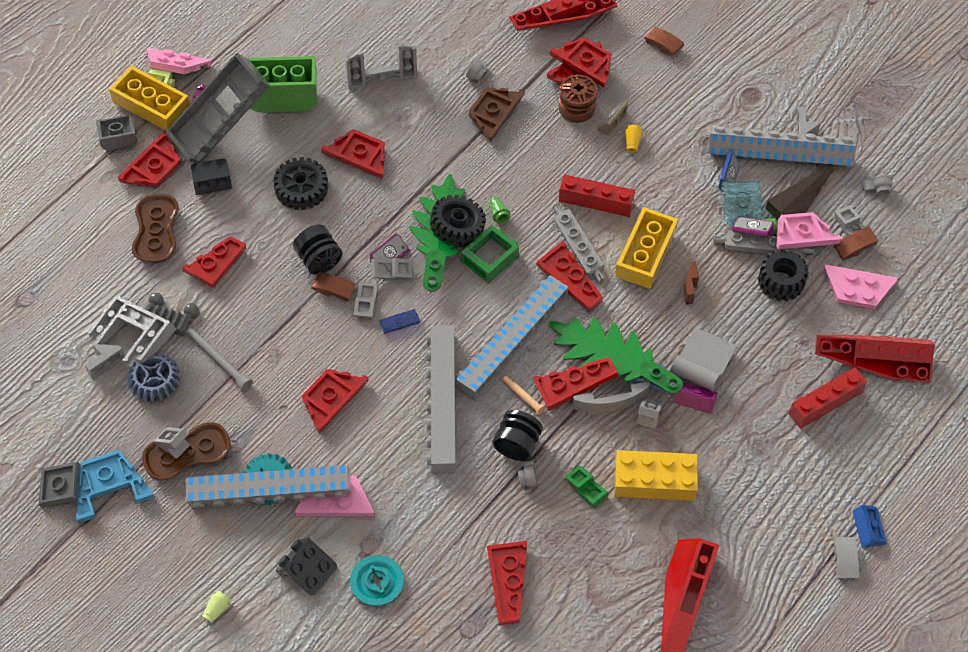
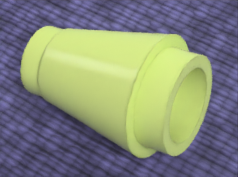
(217, 605)

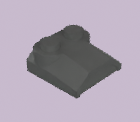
(116, 132)

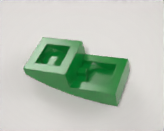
(586, 487)

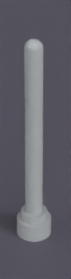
(242, 381)

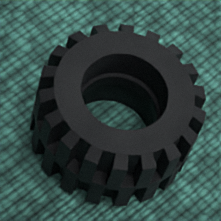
(781, 287)

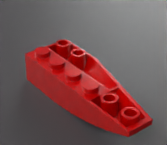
(559, 12)
(883, 355)
(684, 590)

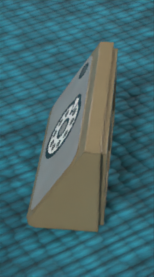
(614, 118)

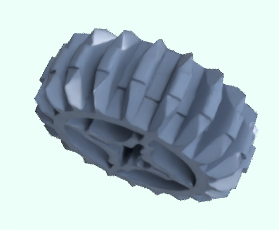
(154, 384)

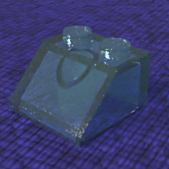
(741, 200)

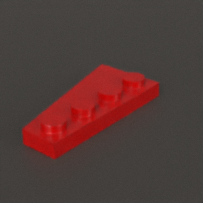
(562, 266)
(562, 386)
(507, 578)

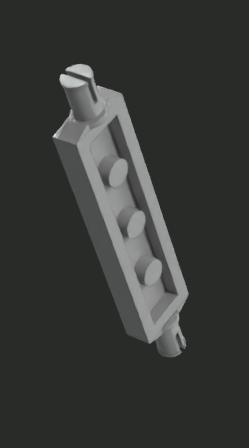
(579, 243)
(755, 244)

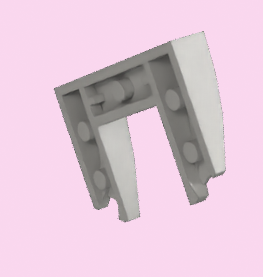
(404, 69)
(120, 311)

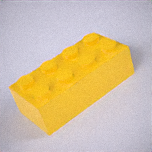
(149, 98)
(646, 248)
(656, 475)

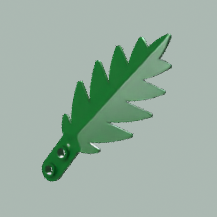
(433, 248)
(625, 358)

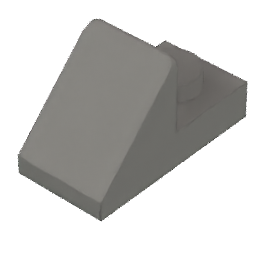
(804, 125)
(107, 357)
(649, 412)
(172, 441)

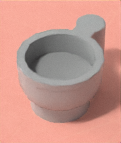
(477, 70)
(881, 184)
(528, 474)

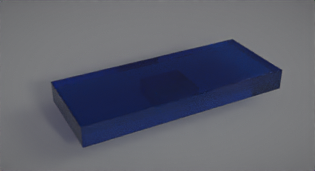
(399, 321)

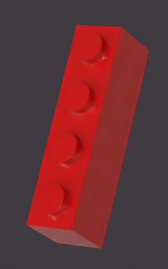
(596, 195)
(827, 398)

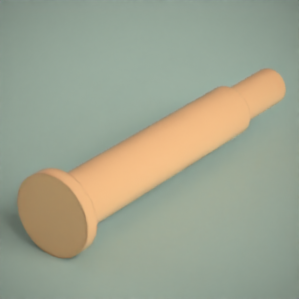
(524, 395)

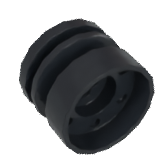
(317, 249)
(517, 435)

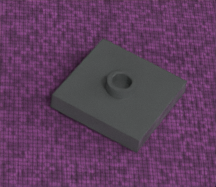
(59, 484)

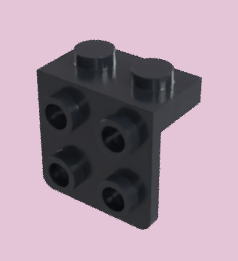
(211, 176)
(307, 565)

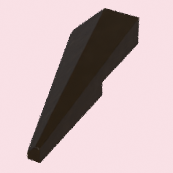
(800, 195)

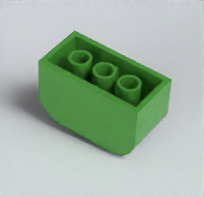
(290, 81)

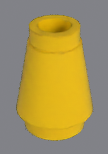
(633, 136)

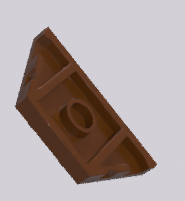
(493, 109)

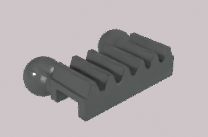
(177, 319)

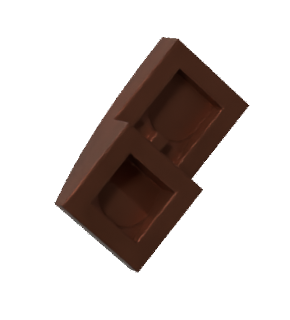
(666, 41)
(855, 242)
(691, 283)
(331, 284)

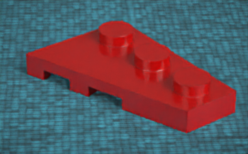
(217, 262)

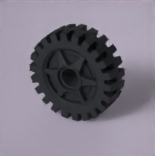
(288, 185)
(457, 220)

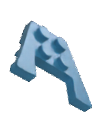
(106, 475)

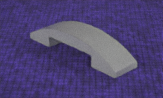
(613, 403)

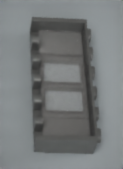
(217, 108)

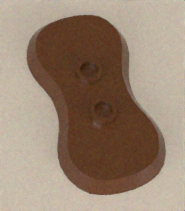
(155, 236)
(207, 445)

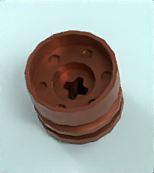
(577, 98)

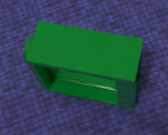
(480, 267)

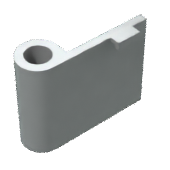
(703, 359)

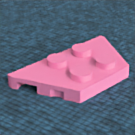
(175, 62)
(804, 231)
(858, 287)
(352, 505)

